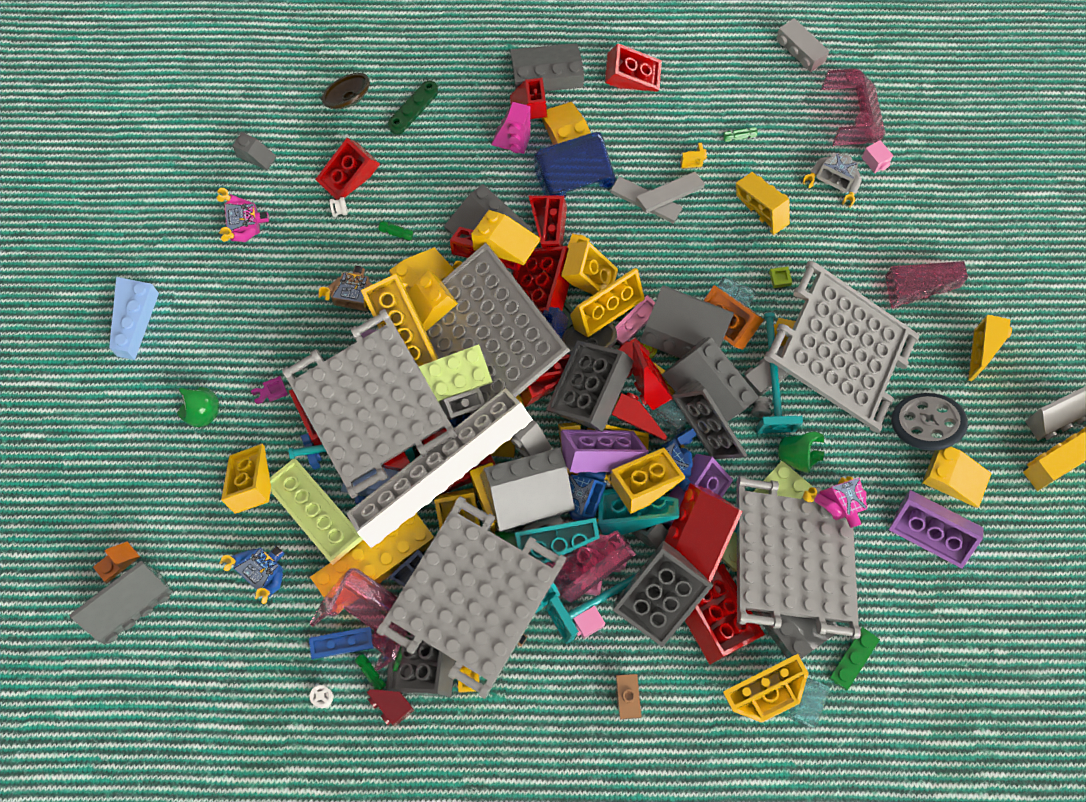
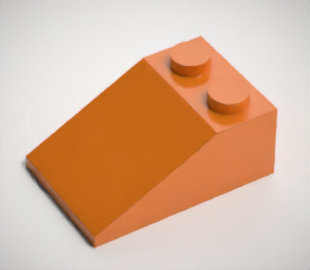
(744, 320)

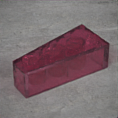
(921, 281)
(591, 565)

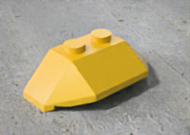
(769, 691)

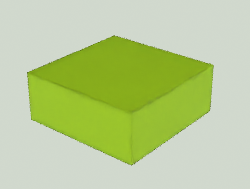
(780, 277)

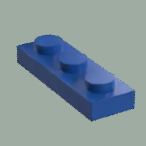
(341, 643)

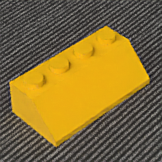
(608, 304)

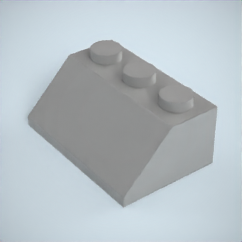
(1059, 415)

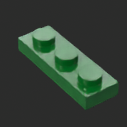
(854, 659)

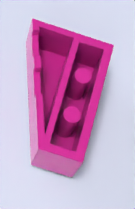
(514, 129)

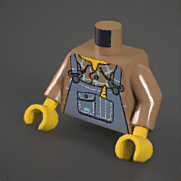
(347, 290)

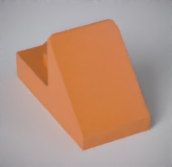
(116, 561)

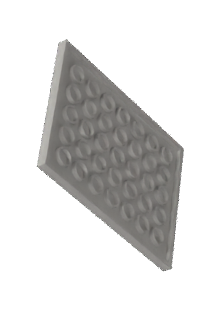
(499, 318)

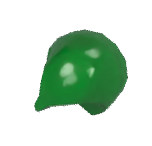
(199, 408)
(795, 451)

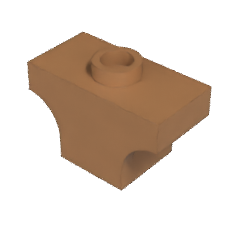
(628, 696)

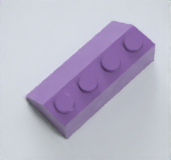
(599, 450)
(705, 473)
(936, 529)

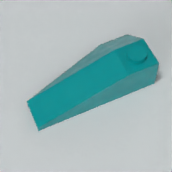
(616, 517)

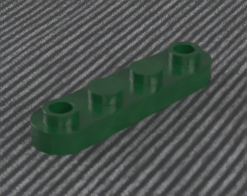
(413, 107)

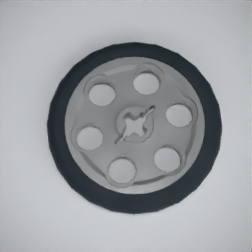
(925, 440)

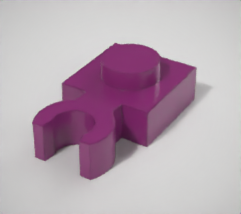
(272, 390)

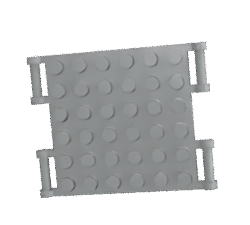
(843, 346)
(369, 403)
(794, 561)
(472, 596)

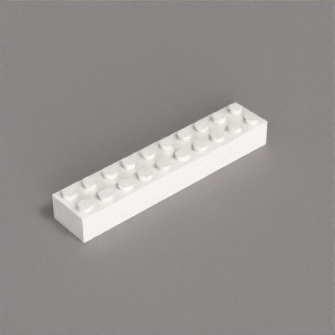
(434, 473)

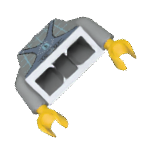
(838, 172)

